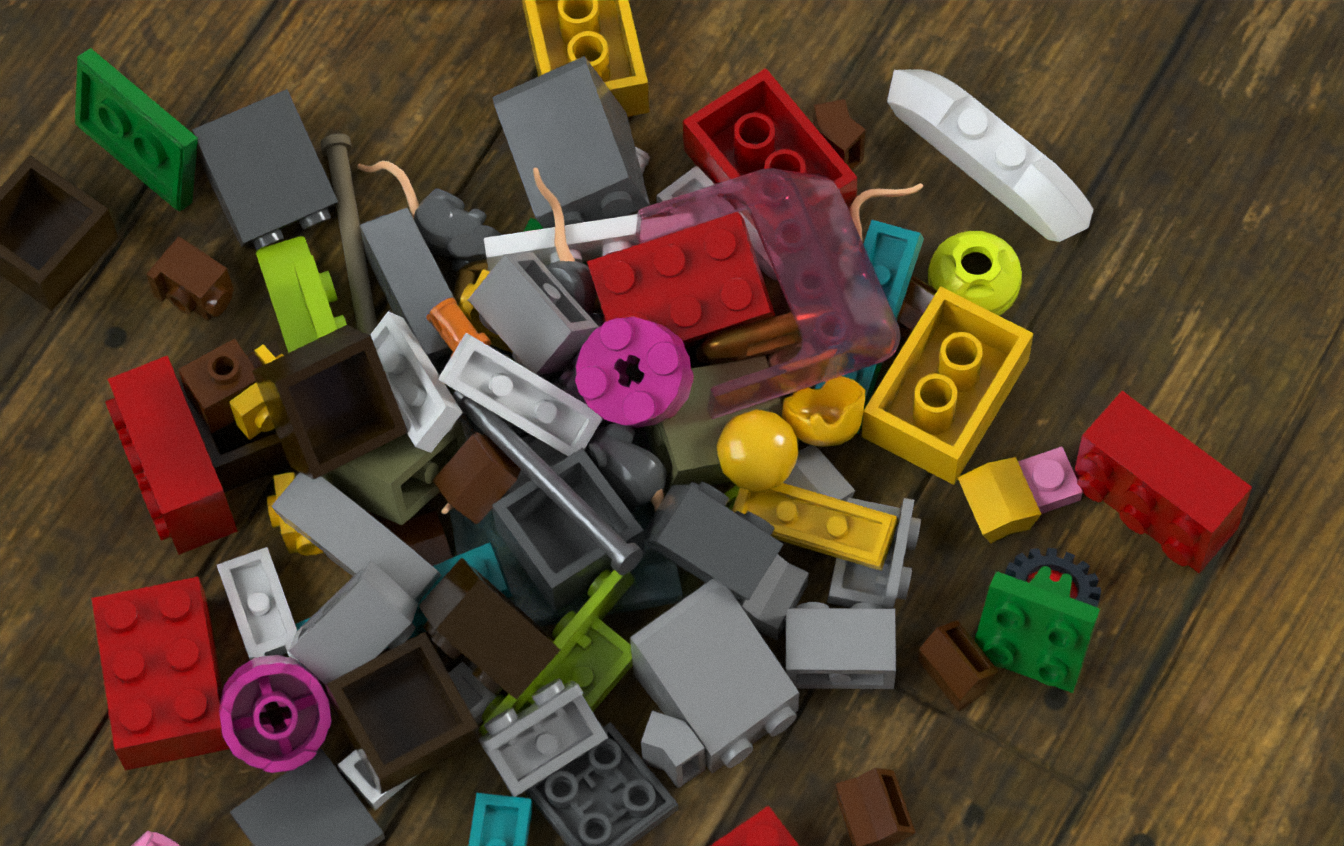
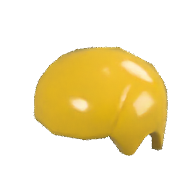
(826, 414)
(757, 450)

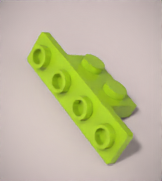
(298, 292)
(588, 654)

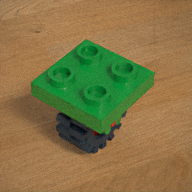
(1041, 617)

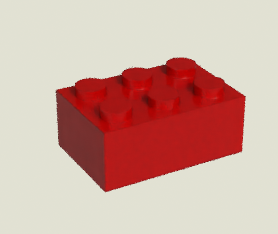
(758, 130)
(686, 281)
(169, 456)
(1160, 482)
(160, 672)

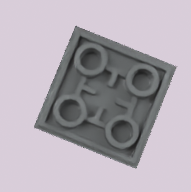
(603, 796)
(307, 809)

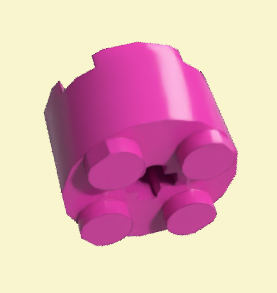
(604, 380)
(258, 740)

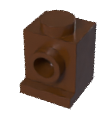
(191, 280)

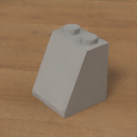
(715, 674)

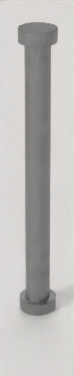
(623, 555)

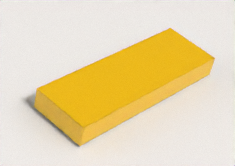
(823, 523)

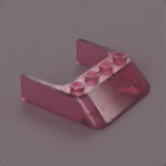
(818, 266)

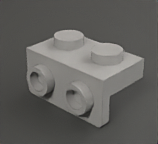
(860, 584)
(542, 736)

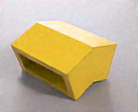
(1000, 498)

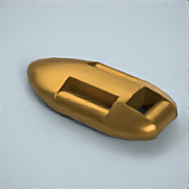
(750, 340)

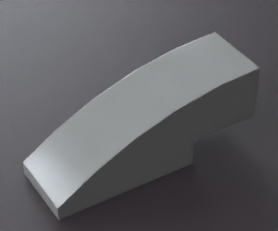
(351, 534)

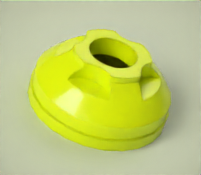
(992, 290)

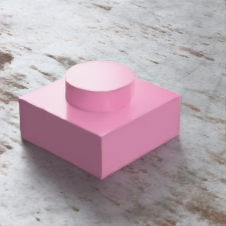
(1051, 479)

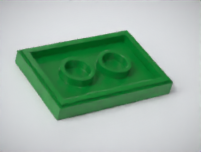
(135, 130)

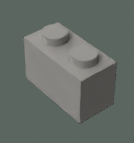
(532, 313)
(355, 625)
(841, 646)

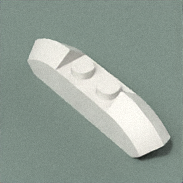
(990, 153)

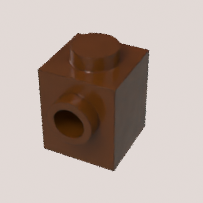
(218, 379)

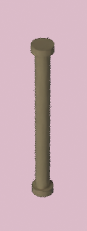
(336, 149)

